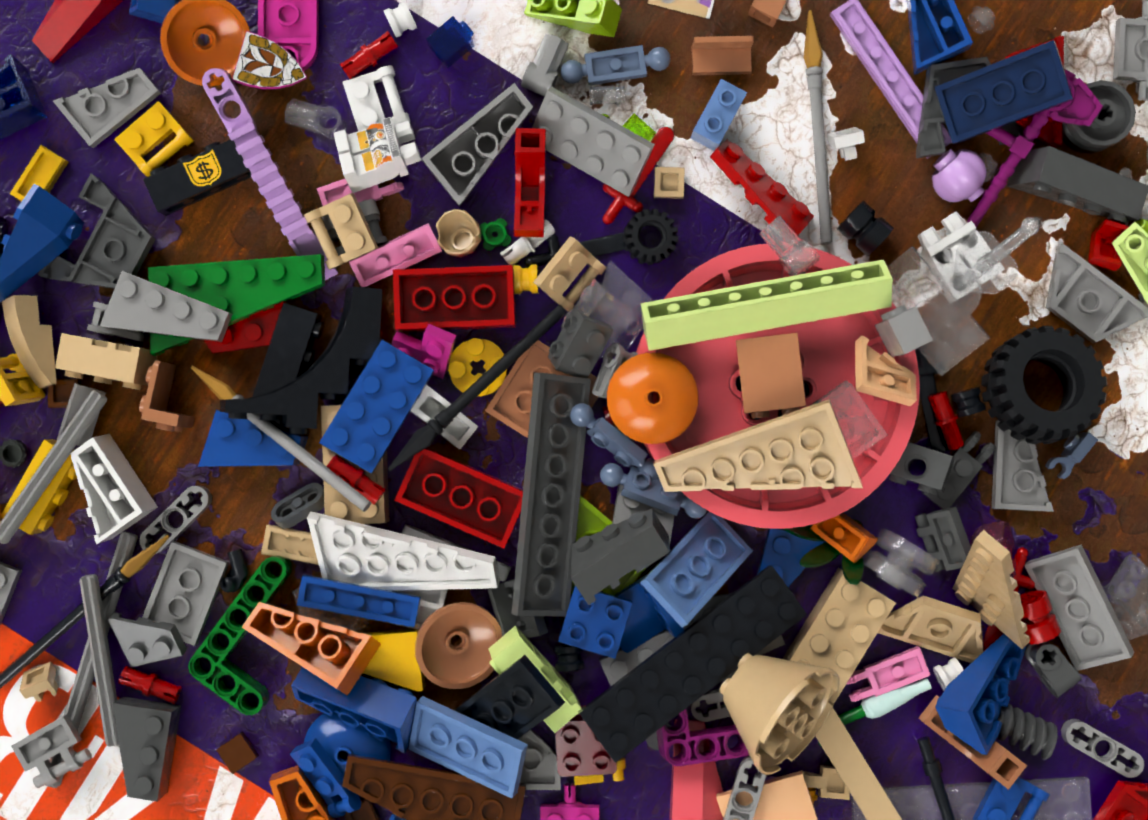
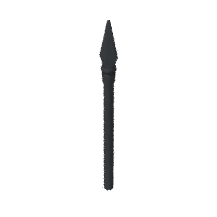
(425, 436)

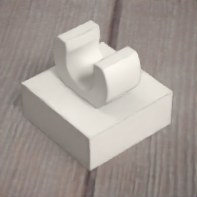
(845, 141)

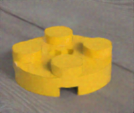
(470, 351)

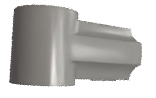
(542, 72)

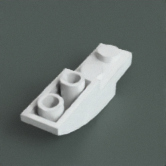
(431, 404)

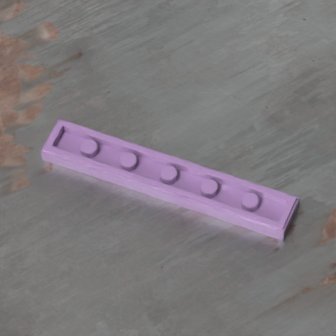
(882, 65)

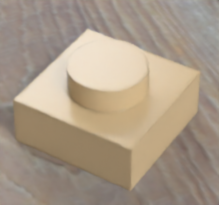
(669, 182)

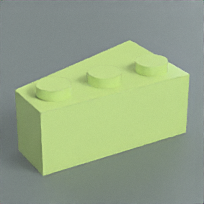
(514, 646)

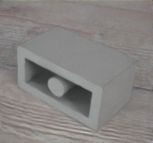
(903, 331)

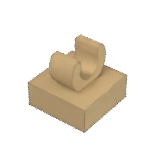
(38, 681)

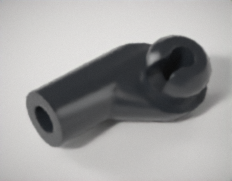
(237, 574)

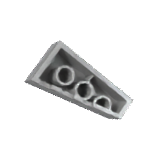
(474, 146)

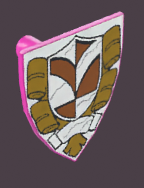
(266, 64)

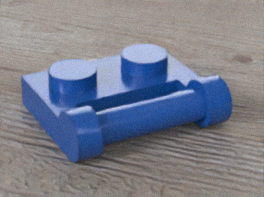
(1001, 803)

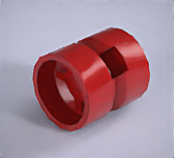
(1040, 622)

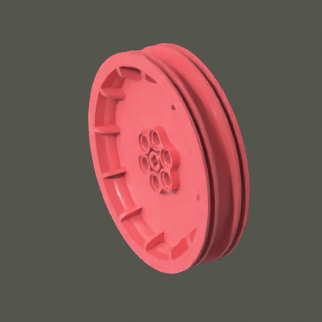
(826, 362)

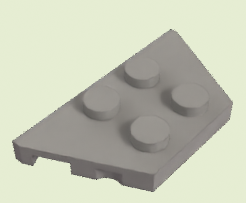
(1089, 298)

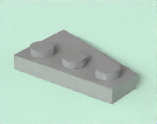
(1017, 475)

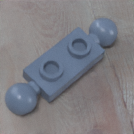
(615, 65)
(608, 437)
(641, 488)

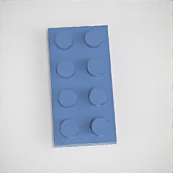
(696, 568)
(467, 747)

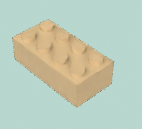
(339, 506)
(840, 628)

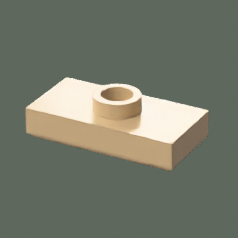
(289, 544)

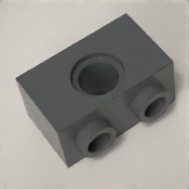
(936, 473)

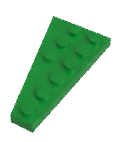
(238, 286)

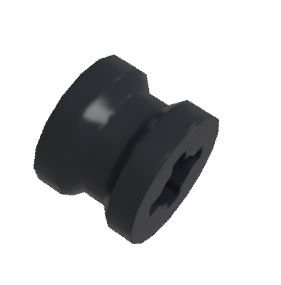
(968, 402)
(568, 658)

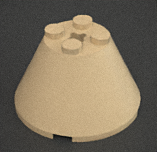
(778, 706)

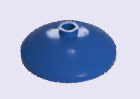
(337, 736)

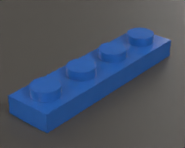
(358, 600)

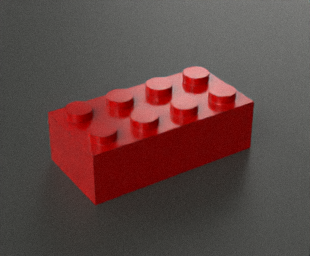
(454, 298)
(461, 496)

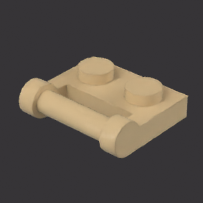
(350, 228)
(564, 269)

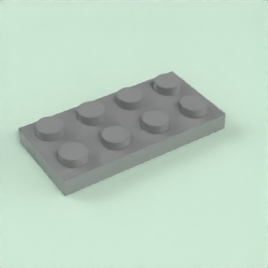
(592, 141)
(1081, 607)

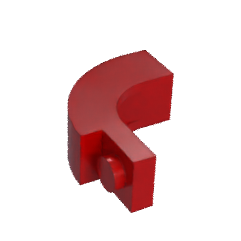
(530, 182)

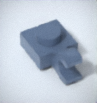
(1075, 450)

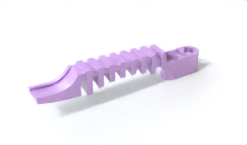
(263, 169)

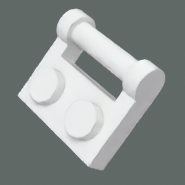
(365, 99)

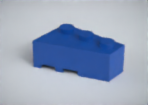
(935, 32)
(244, 444)

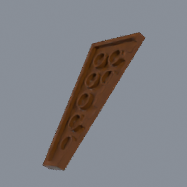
(427, 792)

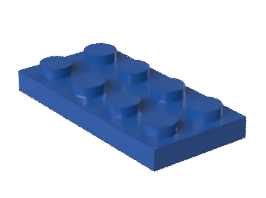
(376, 407)

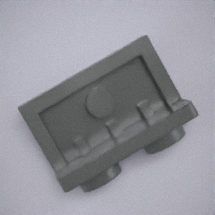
(579, 344)
(502, 604)

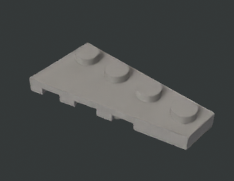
(156, 309)

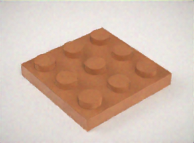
(514, 396)

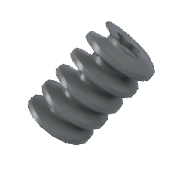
(1028, 730)

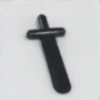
(596, 247)
(928, 388)

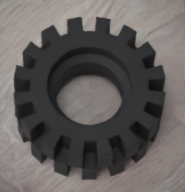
(667, 232)

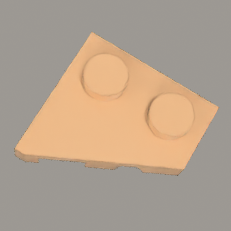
(882, 375)

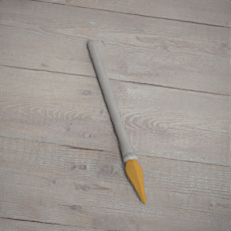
(812, 58)
(225, 392)

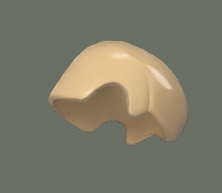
(458, 233)

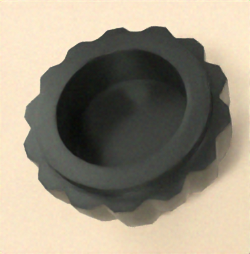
(13, 453)

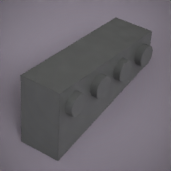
(1079, 184)

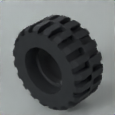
(1074, 366)

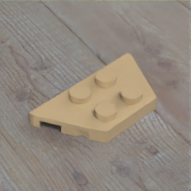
(937, 628)

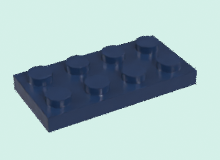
(1004, 92)

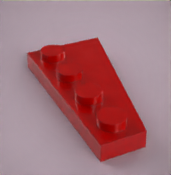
(760, 187)

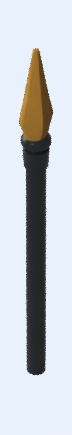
(114, 582)

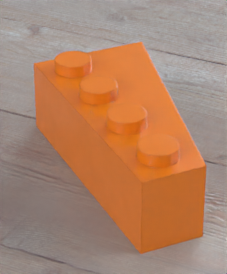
(320, 647)
(297, 796)

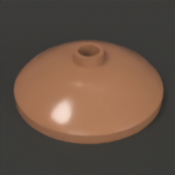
(459, 662)

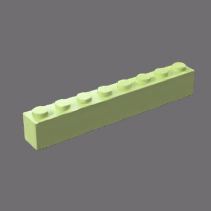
(767, 304)

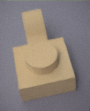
(828, 783)

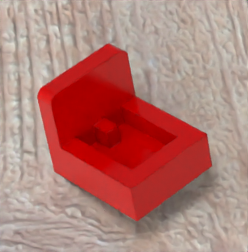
(1101, 250)

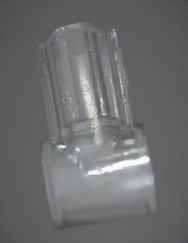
(313, 118)
(794, 253)

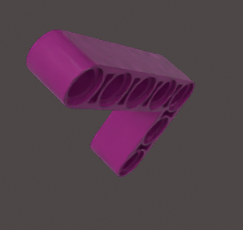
(690, 740)

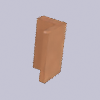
(722, 55)

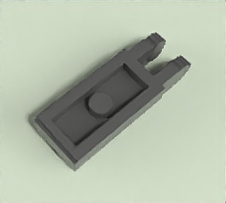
(962, 471)

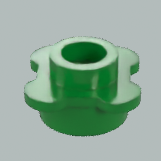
(496, 226)

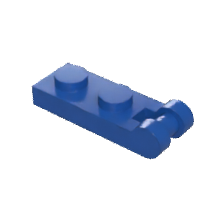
(325, 778)

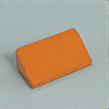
(845, 536)

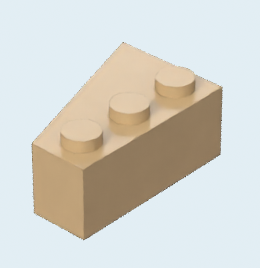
(104, 361)

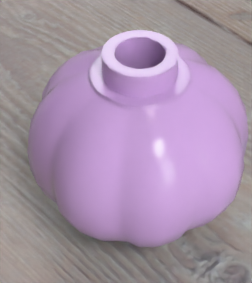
(959, 175)

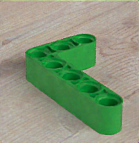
(233, 630)

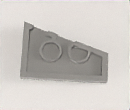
(108, 106)

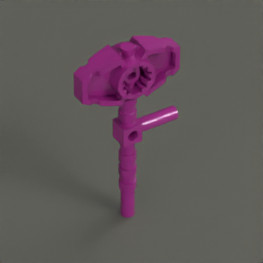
(1080, 112)

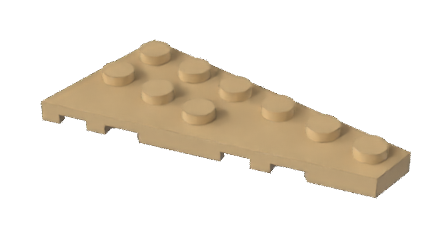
(778, 454)
(989, 587)

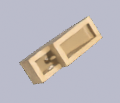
(30, 339)

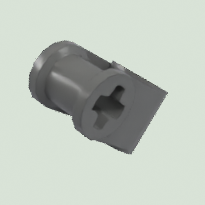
(1053, 669)

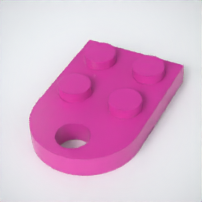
(292, 26)

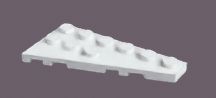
(395, 560)

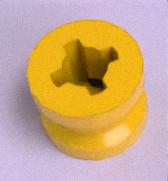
(524, 279)

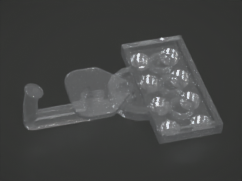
(954, 290)

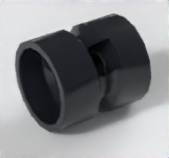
(865, 228)

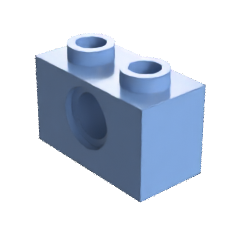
(718, 115)

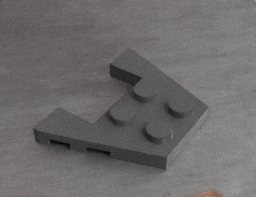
(930, 133)
(114, 246)

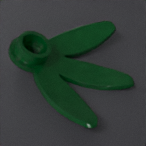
(826, 553)

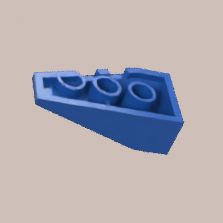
(976, 695)

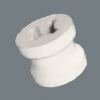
(400, 19)
(948, 672)

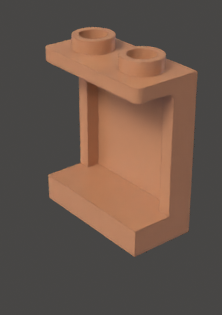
(770, 374)

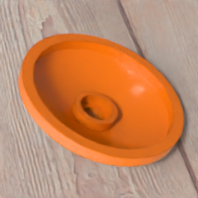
(180, 34)
(630, 404)

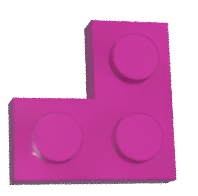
(432, 351)

